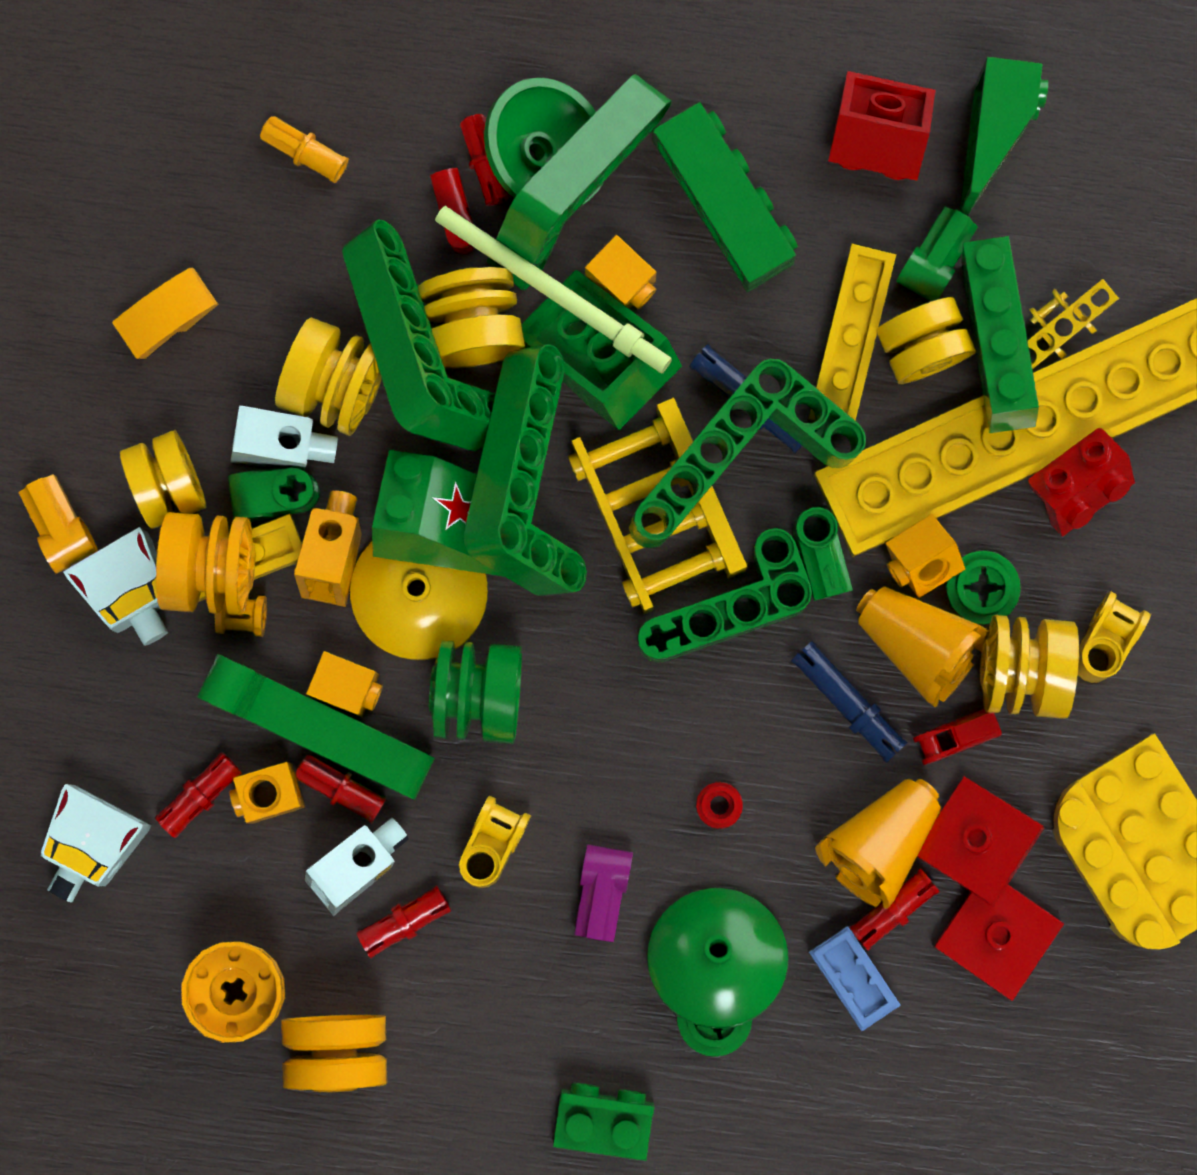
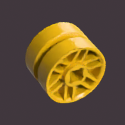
(925, 340)
(162, 478)

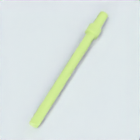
(626, 338)

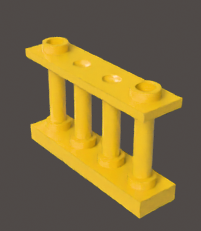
(707, 513)

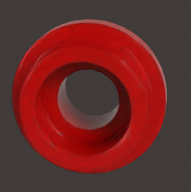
(723, 790)

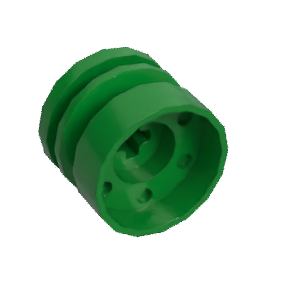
(476, 692)

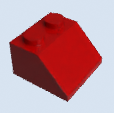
(882, 126)

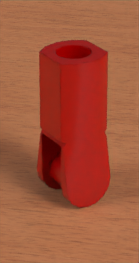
(451, 193)
(964, 734)

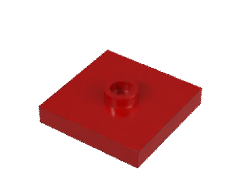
(979, 841)
(999, 941)

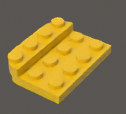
(1135, 843)

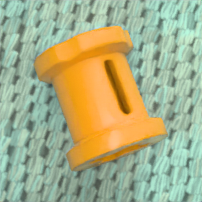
(255, 622)

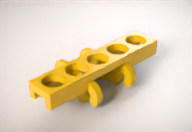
(1049, 328)

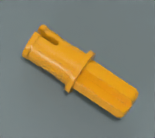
(304, 149)

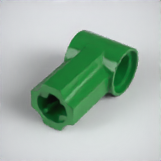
(934, 262)
(822, 559)

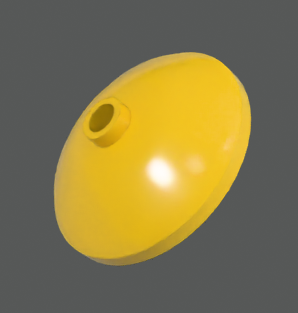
(415, 624)

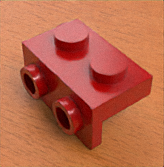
(1083, 481)

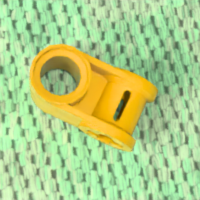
(1114, 631)
(493, 840)

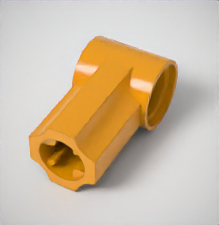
(62, 534)

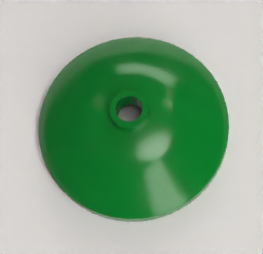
(532, 116)
(709, 988)

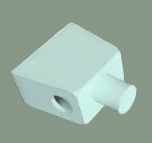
(258, 442)

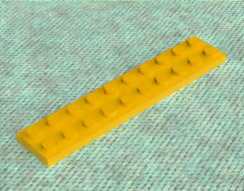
(958, 460)

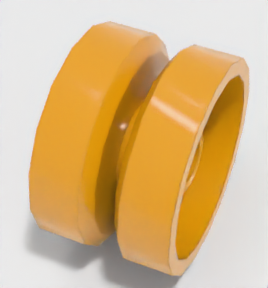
(334, 1056)

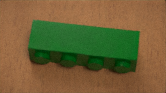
(724, 196)
(999, 335)

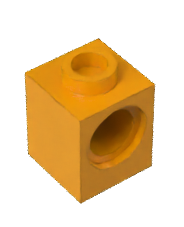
(622, 274)
(924, 556)
(345, 685)
(287, 788)

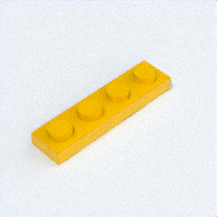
(854, 327)

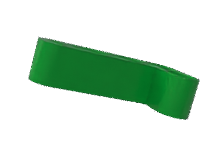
(721, 607)

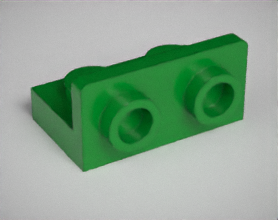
(604, 1123)

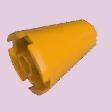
(921, 640)
(882, 841)

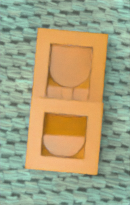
(165, 312)

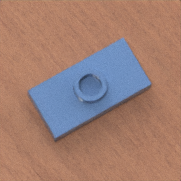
(854, 978)

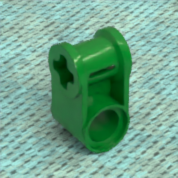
(264, 493)

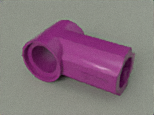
(603, 882)

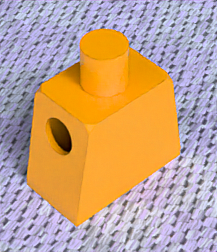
(326, 565)

